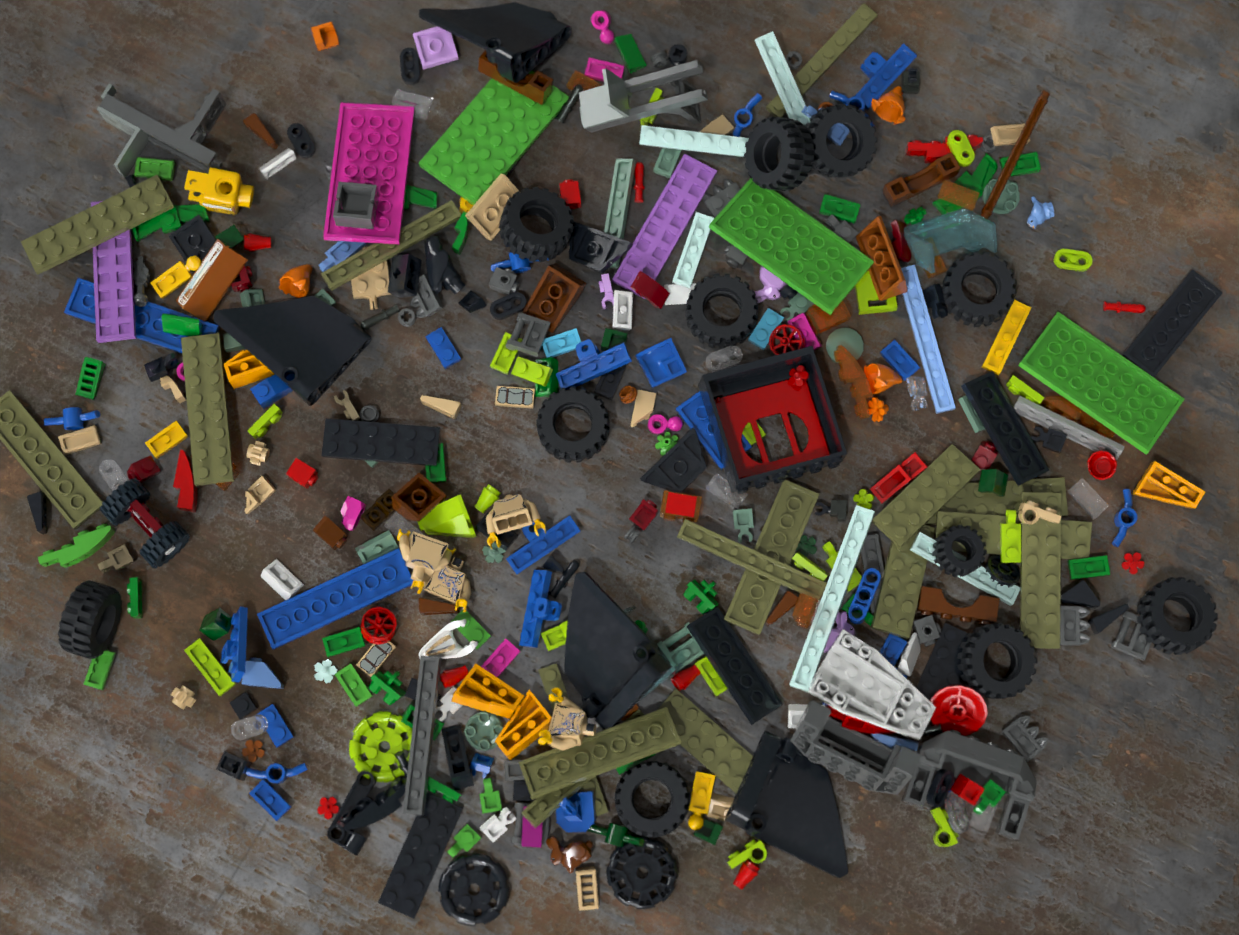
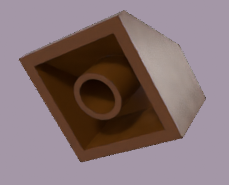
(417, 498)

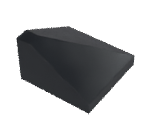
(472, 302)
(553, 565)

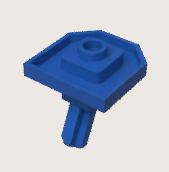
(577, 812)

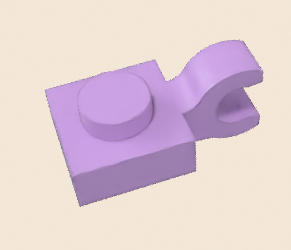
(605, 286)

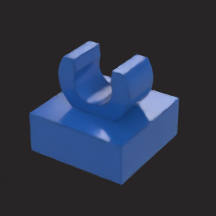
(481, 763)

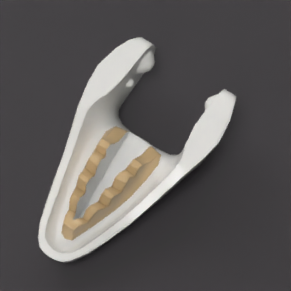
(445, 645)

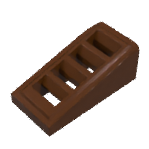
(255, 125)
(787, 602)
(433, 607)

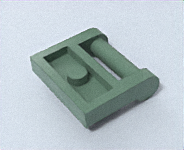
(683, 654)

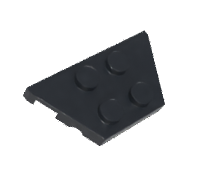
(595, 248)
(678, 466)

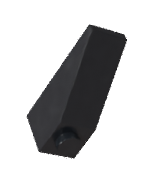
(457, 757)

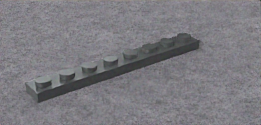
(422, 736)

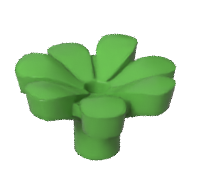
(665, 447)

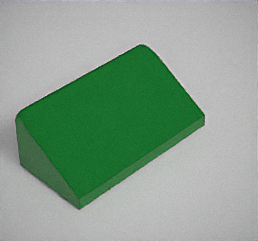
(630, 53)
(181, 325)
(552, 386)

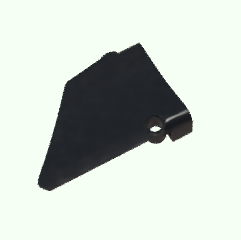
(510, 32)
(298, 338)
(607, 654)
(791, 805)

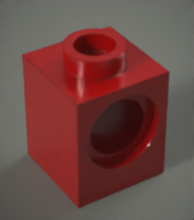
(570, 193)
(302, 473)
(967, 789)

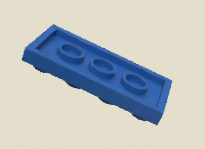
(695, 417)

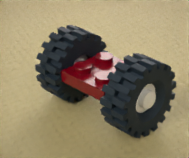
(129, 502)

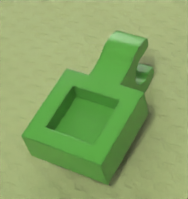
(490, 799)
(465, 840)

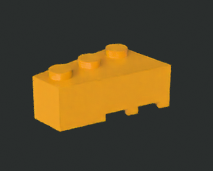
(245, 369)
(1167, 487)
(487, 693)
(523, 726)

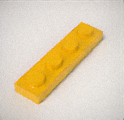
(1006, 337)

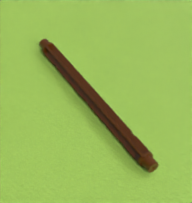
(1042, 100)

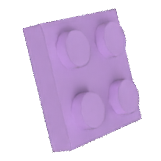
(435, 47)

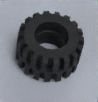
(969, 540)

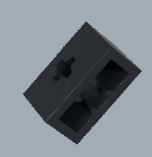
(404, 276)

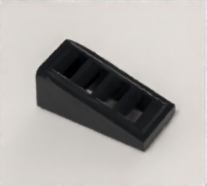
(39, 510)
(1100, 622)

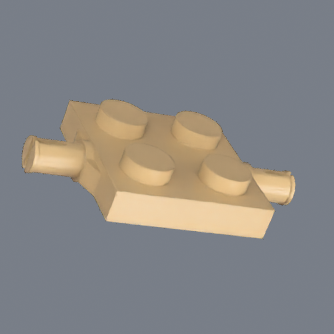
(372, 284)

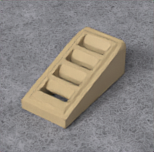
(444, 406)
(587, 871)

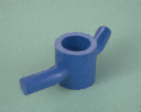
(856, 101)
(747, 110)
(517, 264)
(72, 418)
(1118, 521)
(268, 773)

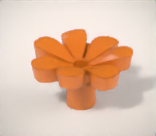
(877, 409)

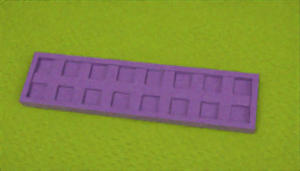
(666, 222)
(114, 289)

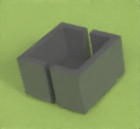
(358, 205)

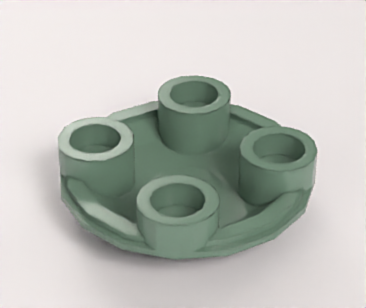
(1008, 199)
(848, 339)
(483, 730)

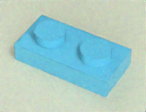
(763, 330)
(561, 343)

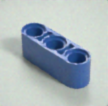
(871, 589)

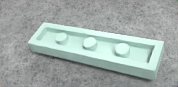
(692, 250)

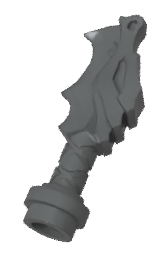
(141, 278)

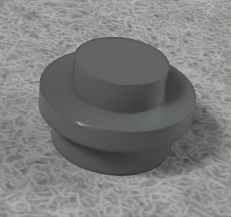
(369, 413)

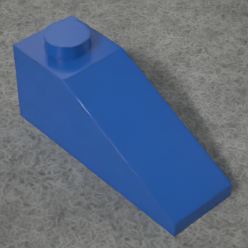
(271, 390)

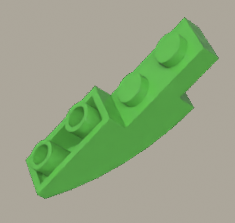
(85, 545)

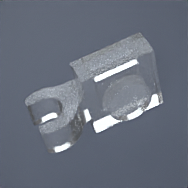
(918, 390)

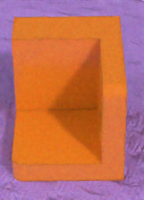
(325, 36)

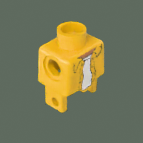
(220, 190)

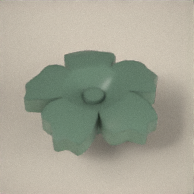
(495, 553)

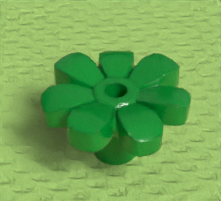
(915, 215)

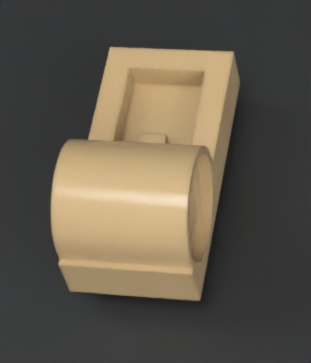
(1047, 514)

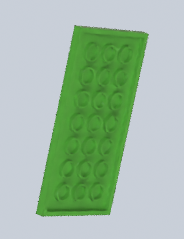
(489, 138)
(792, 245)
(1101, 382)

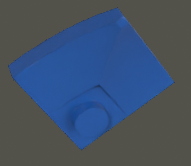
(661, 363)

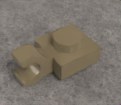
(350, 411)
(118, 558)

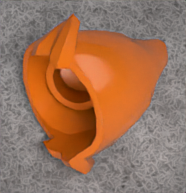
(890, 106)
(296, 281)
(881, 377)

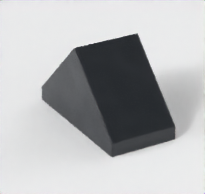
(1081, 596)
(233, 766)

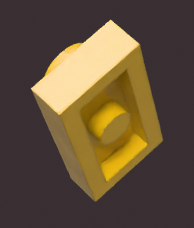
(166, 439)

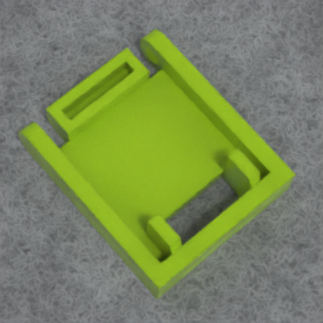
(866, 292)

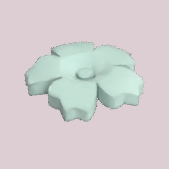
(325, 671)

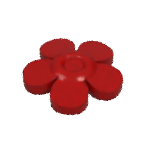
(798, 376)
(1132, 562)
(328, 807)

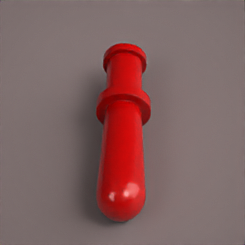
(639, 172)
(1134, 308)

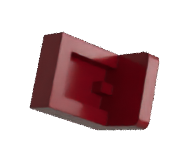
(245, 282)
(985, 455)
(143, 469)
(644, 514)

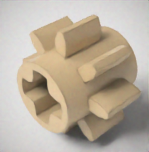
(258, 453)
(183, 697)

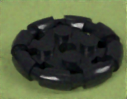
(647, 884)
(462, 894)

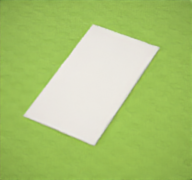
(678, 294)

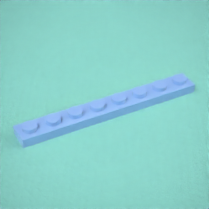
(926, 342)

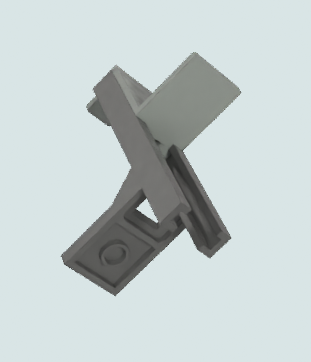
(609, 104)
(144, 129)

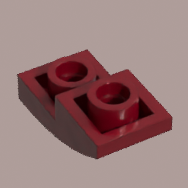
(900, 245)
(650, 289)

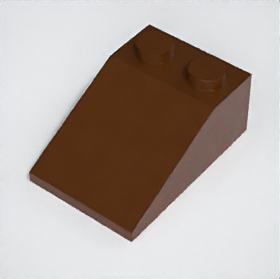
(554, 296)

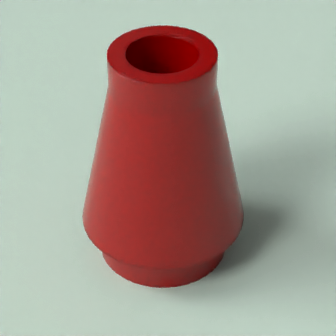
(256, 242)
(453, 676)
(684, 678)
(747, 873)

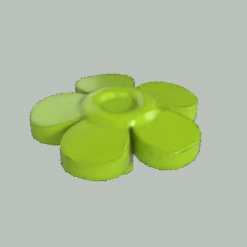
(864, 499)

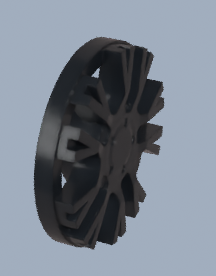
(1002, 572)

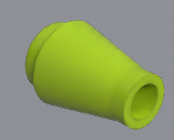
(487, 498)

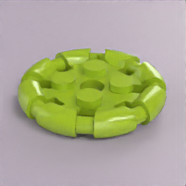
(374, 739)

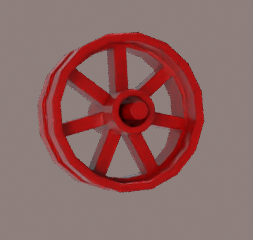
(786, 341)
(378, 625)

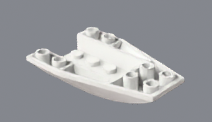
(870, 688)

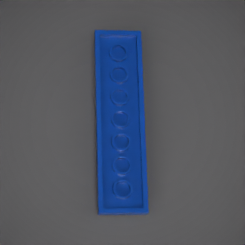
(147, 318)
(335, 599)

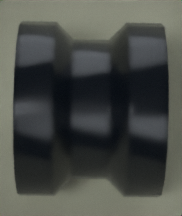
(677, 59)

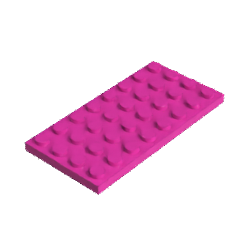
(372, 150)

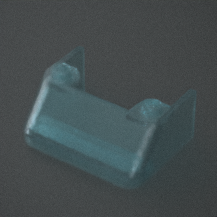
(947, 234)

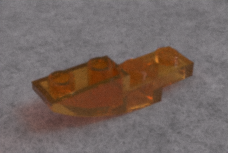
(851, 372)
(1070, 411)

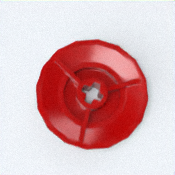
(968, 719)

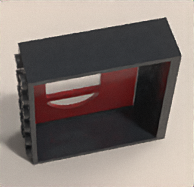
(756, 399)

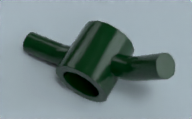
(616, 835)

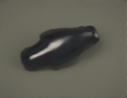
(441, 268)

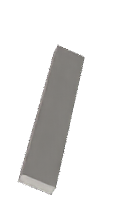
(1061, 424)

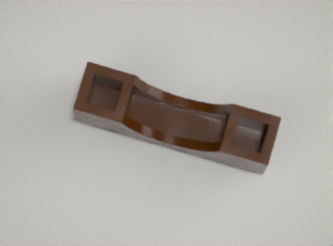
(534, 86)
(933, 175)
(933, 602)

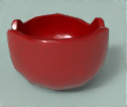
(1102, 465)

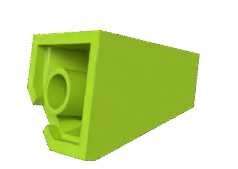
(448, 520)

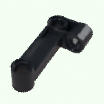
(351, 840)

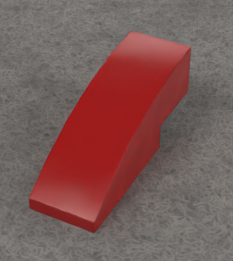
(899, 477)
(185, 483)

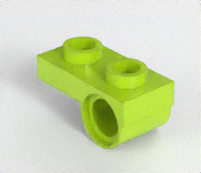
(555, 637)
(941, 817)
(737, 857)

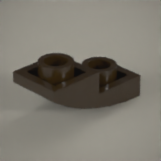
(379, 510)

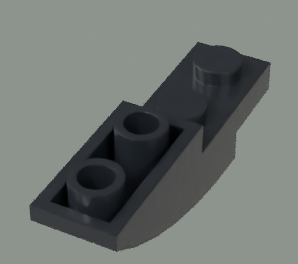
(372, 811)

